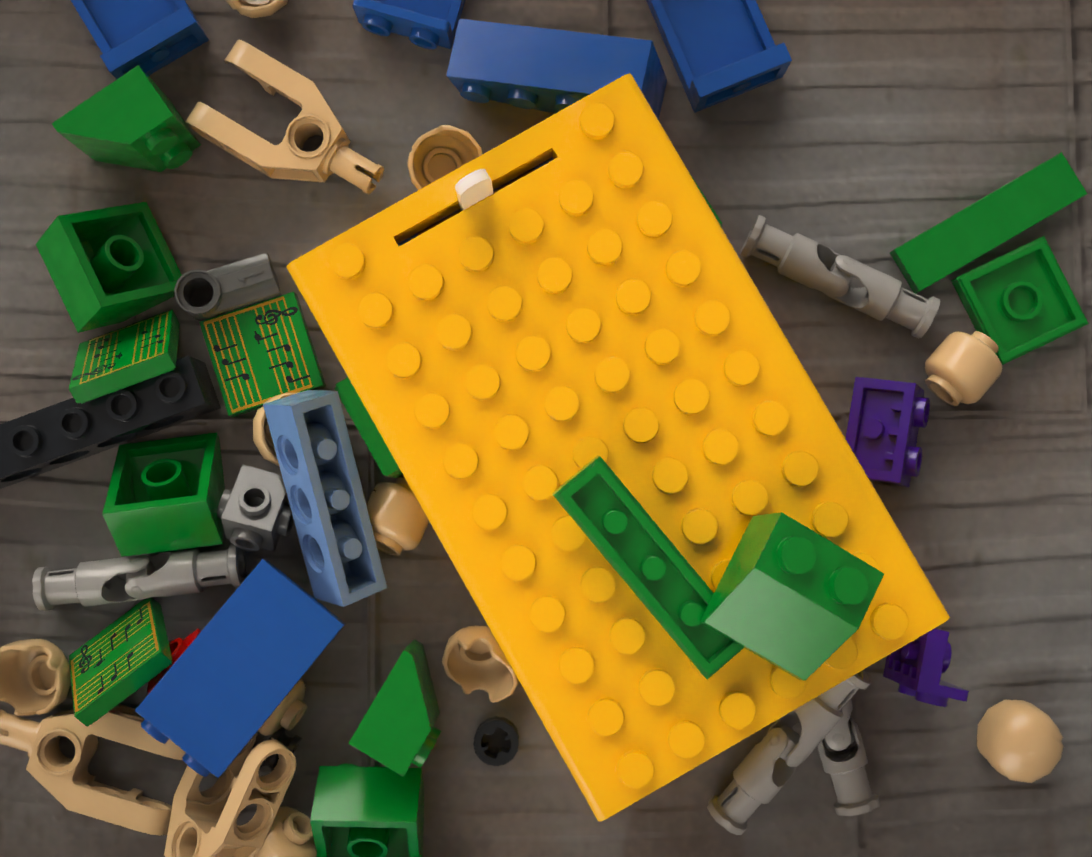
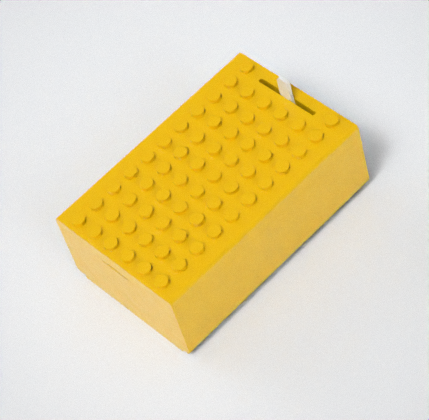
(579, 311)

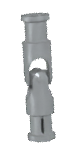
(831, 273)
(146, 576)
(779, 753)

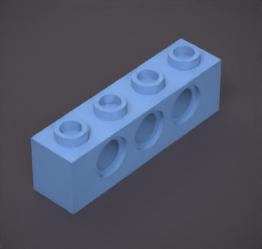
(325, 496)

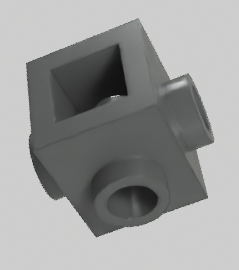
(255, 510)

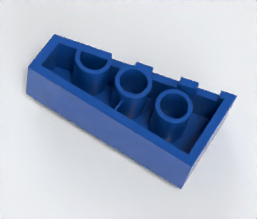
(547, 66)

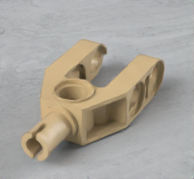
(287, 159)
(69, 778)
(206, 820)

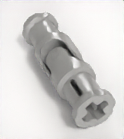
(848, 767)

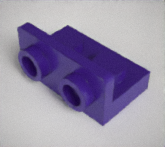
(886, 428)
(920, 667)

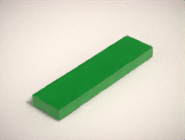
(988, 223)
(646, 562)

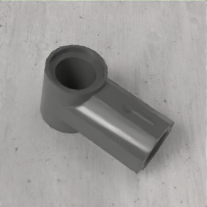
(233, 286)

